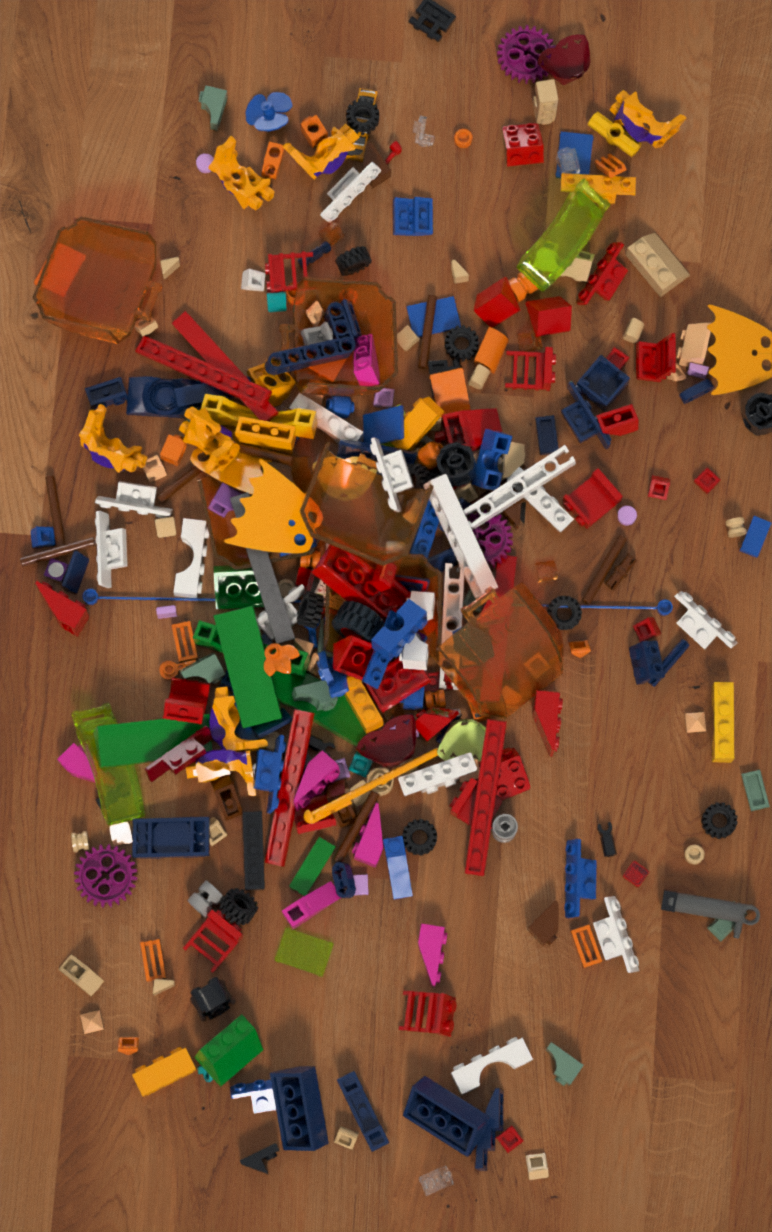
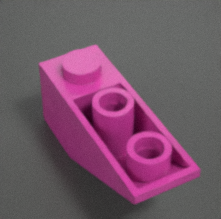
(365, 361)
(76, 763)
(317, 776)
(371, 843)
(310, 905)
(430, 945)

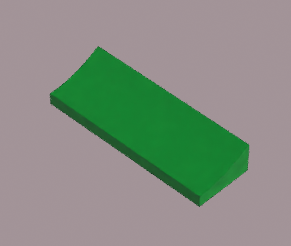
(245, 661)
(338, 720)
(142, 740)

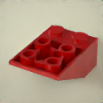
(469, 426)
(69, 614)
(545, 714)

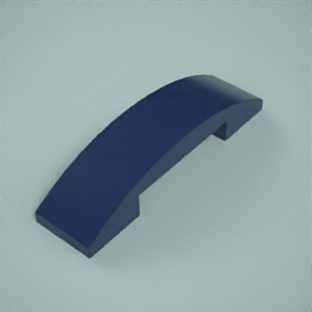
(362, 1111)

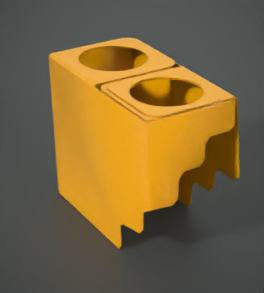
(279, 392)

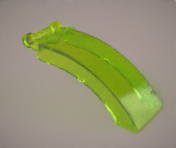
(564, 237)
(117, 785)

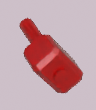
(384, 579)

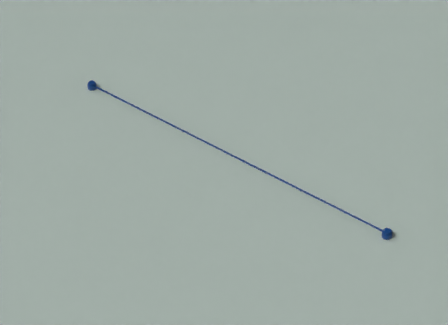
(91, 597)

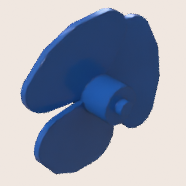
(264, 113)

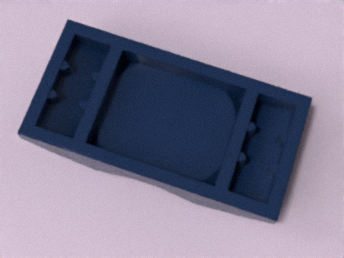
(156, 397)
(171, 837)

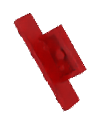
(605, 277)

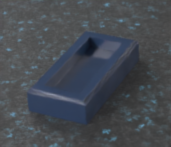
(546, 434)

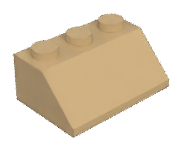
(656, 263)

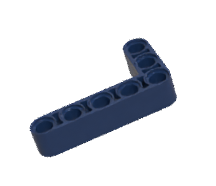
(317, 349)

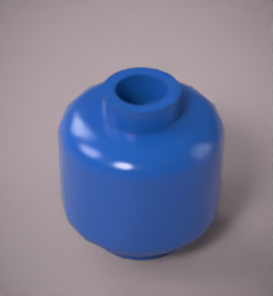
(340, 406)

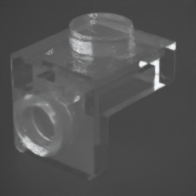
(421, 138)
(436, 1180)

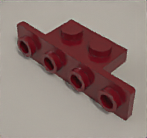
(181, 755)

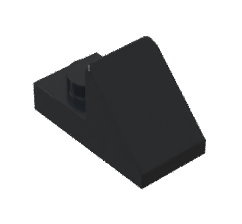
(255, 1160)

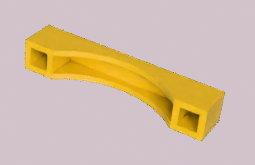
(227, 413)

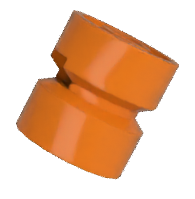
(521, 286)

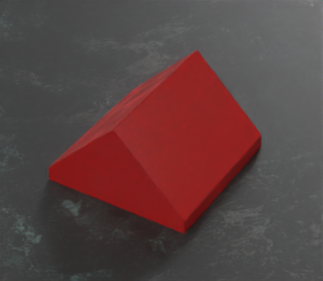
(496, 303)
(549, 315)
(352, 656)

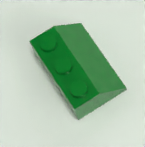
(236, 588)
(230, 1050)

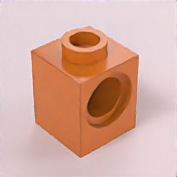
(313, 138)
(173, 449)

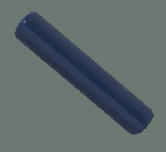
(671, 659)

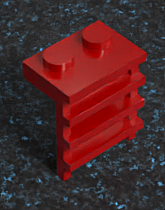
(275, 269)
(656, 360)
(543, 374)
(315, 803)
(222, 929)
(439, 1015)

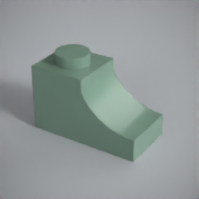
(214, 102)
(206, 667)
(316, 694)
(565, 1065)

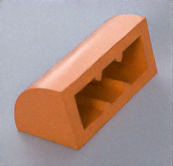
(491, 350)

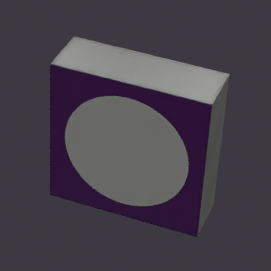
(56, 570)

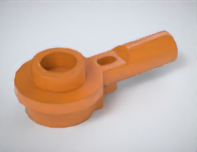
(170, 669)

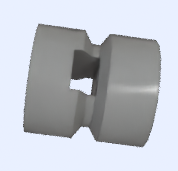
(504, 828)
(198, 900)

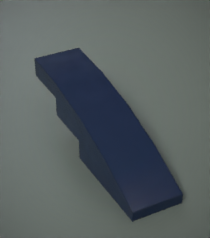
(194, 394)
(354, 448)
(488, 1141)

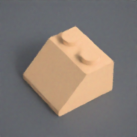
(694, 344)

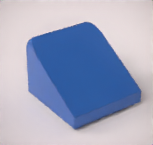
(42, 537)

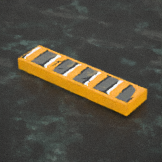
(362, 116)

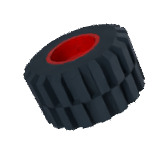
(357, 620)

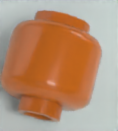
(428, 454)

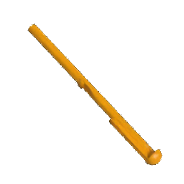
(343, 801)

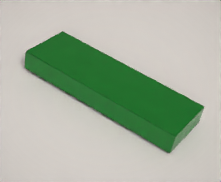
(312, 866)

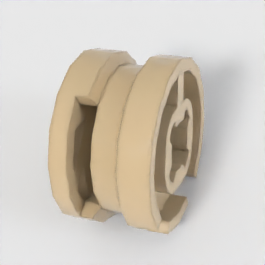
(380, 789)

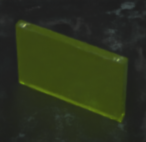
(304, 952)

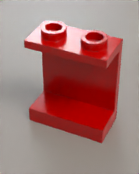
(592, 499)
(186, 701)

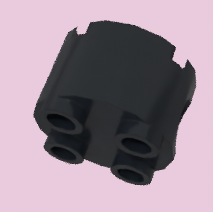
(758, 414)
(457, 463)
(212, 999)

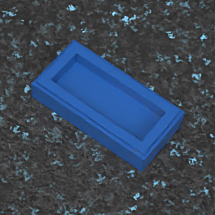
(755, 536)

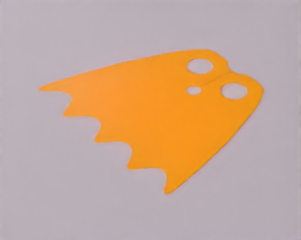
(733, 350)
(238, 471)
(268, 515)

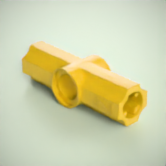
(605, 127)

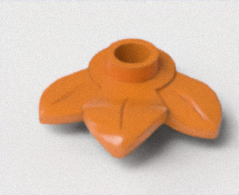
(280, 660)

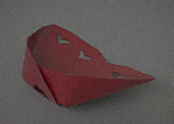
(567, 62)
(391, 746)

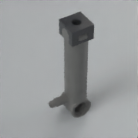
(709, 907)

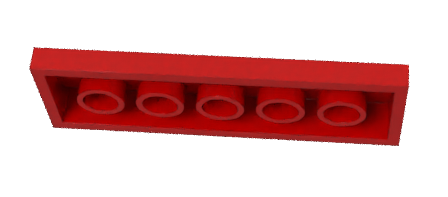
(353, 581)

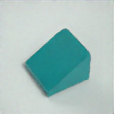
(276, 302)
(360, 765)

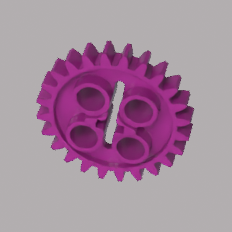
(517, 67)
(493, 552)
(117, 889)

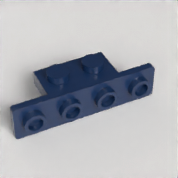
(581, 419)

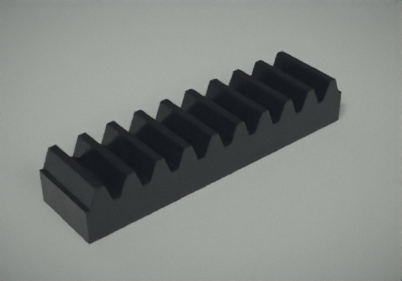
(253, 851)

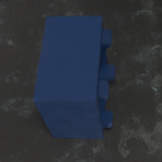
(603, 383)

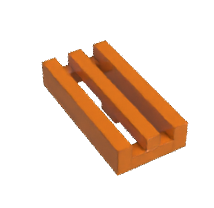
(613, 164)
(188, 657)
(150, 943)
(591, 962)

